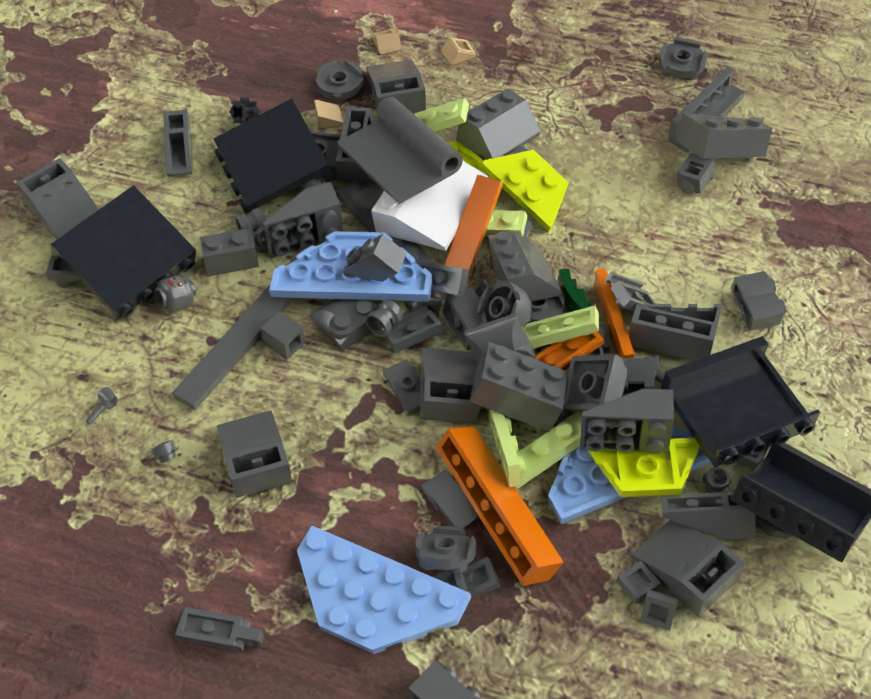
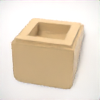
(387, 41)
(457, 50)
(328, 114)

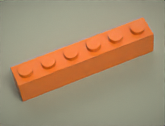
(499, 505)

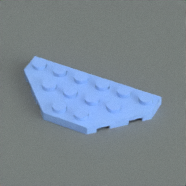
(320, 274)
(584, 487)
(373, 597)

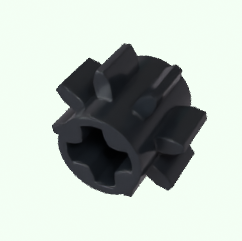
(243, 110)

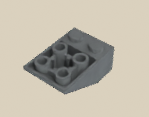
(399, 81)
(56, 197)
(304, 221)
(447, 386)
(630, 423)
(254, 453)
(690, 565)

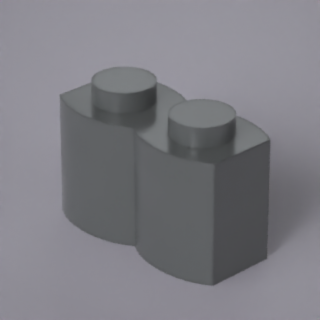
(758, 300)

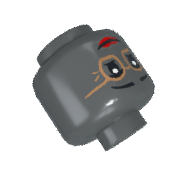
(175, 293)

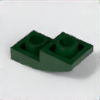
(574, 298)

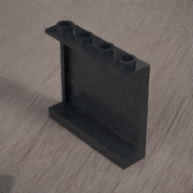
(270, 156)
(124, 252)
(737, 403)
(807, 500)

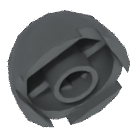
(503, 300)

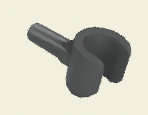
(108, 401)

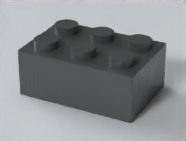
(519, 386)

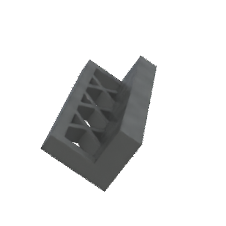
(714, 100)

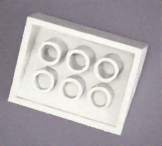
(429, 216)

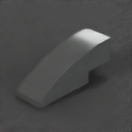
(178, 143)

